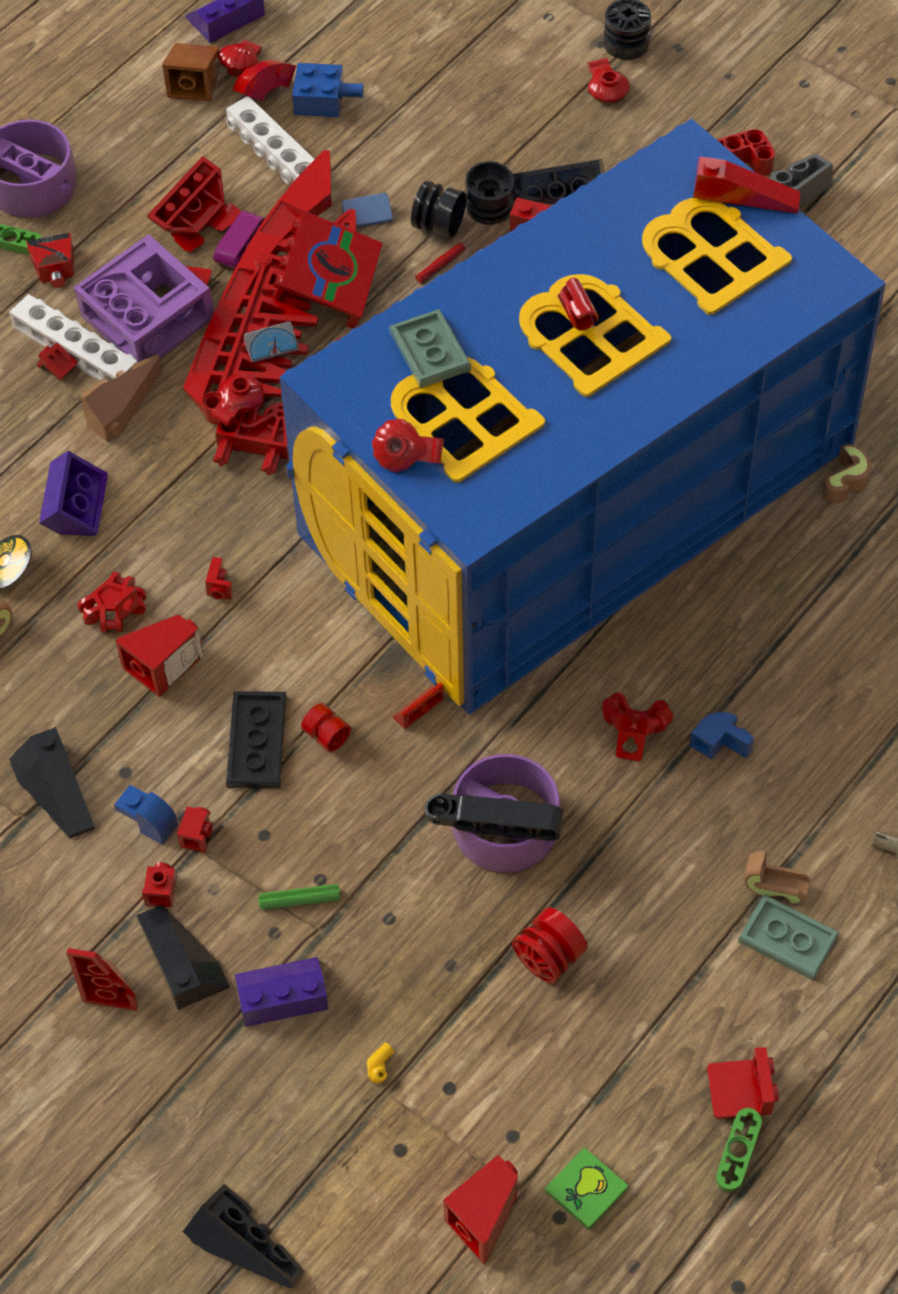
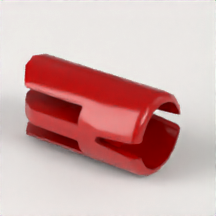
(577, 305)

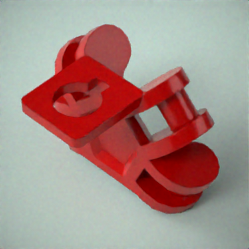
(113, 596)
(634, 722)

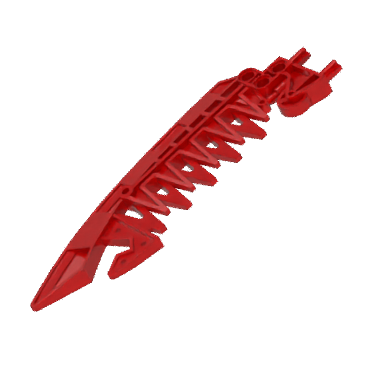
(253, 288)

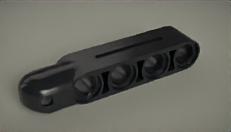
(496, 816)

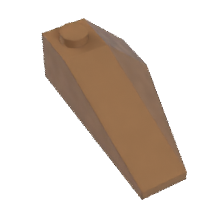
(113, 402)

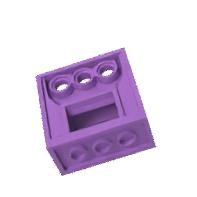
(130, 315)

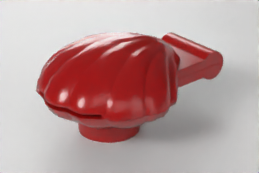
(239, 57)
(606, 84)
(238, 395)
(400, 446)

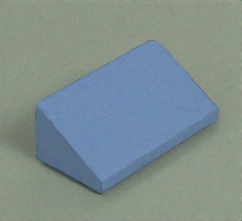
(369, 209)

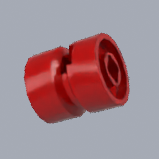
(323, 724)

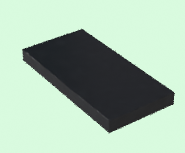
(256, 739)

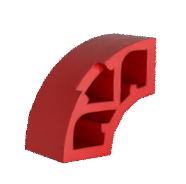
(263, 78)

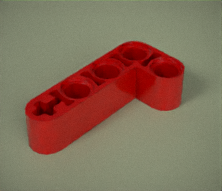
(752, 148)

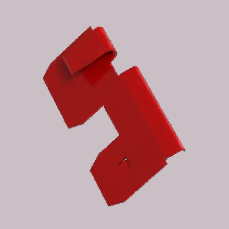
(221, 221)

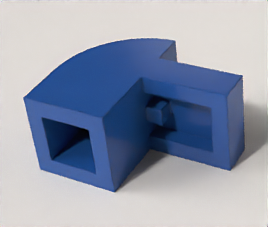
(721, 730)
(151, 812)

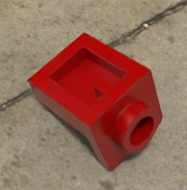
(56, 360)
(216, 581)

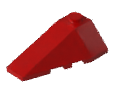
(733, 184)
(100, 980)

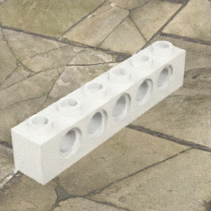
(268, 139)
(50, 326)

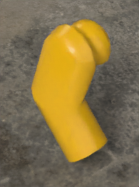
(376, 1063)

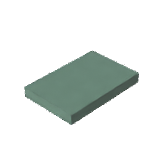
(429, 348)
(788, 937)

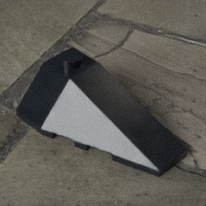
(555, 182)
(48, 777)
(183, 962)
(230, 1232)

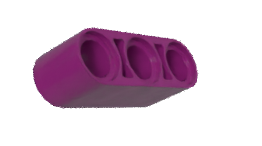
(237, 239)

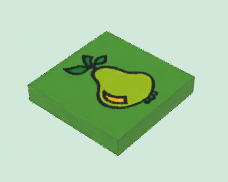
(586, 1188)

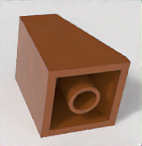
(191, 71)

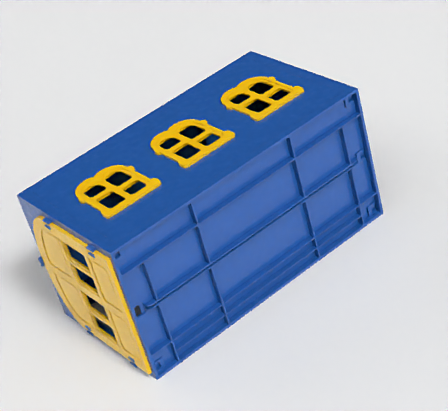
(609, 475)

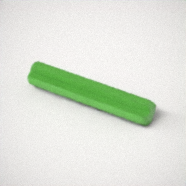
(299, 896)

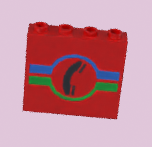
(329, 265)

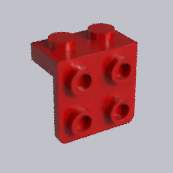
(743, 1085)

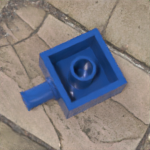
(320, 90)

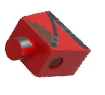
(52, 258)

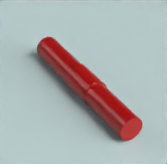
(440, 262)

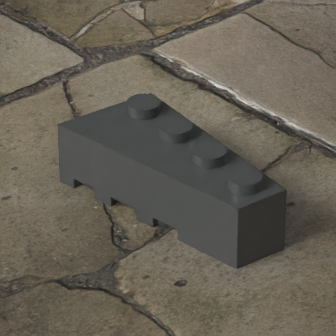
(808, 176)

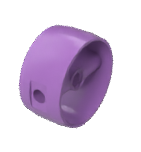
(44, 184)
(505, 770)

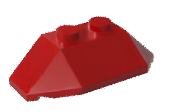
(191, 200)

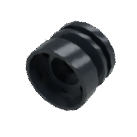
(627, 29)
(489, 192)
(438, 209)

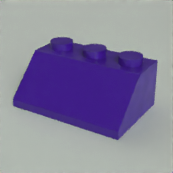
(224, 17)
(73, 496)
(281, 991)

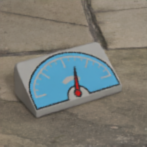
(271, 342)

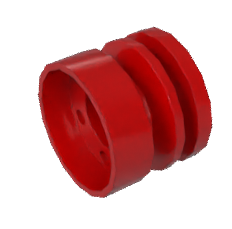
(550, 945)

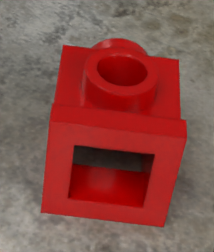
(194, 829)
(159, 885)

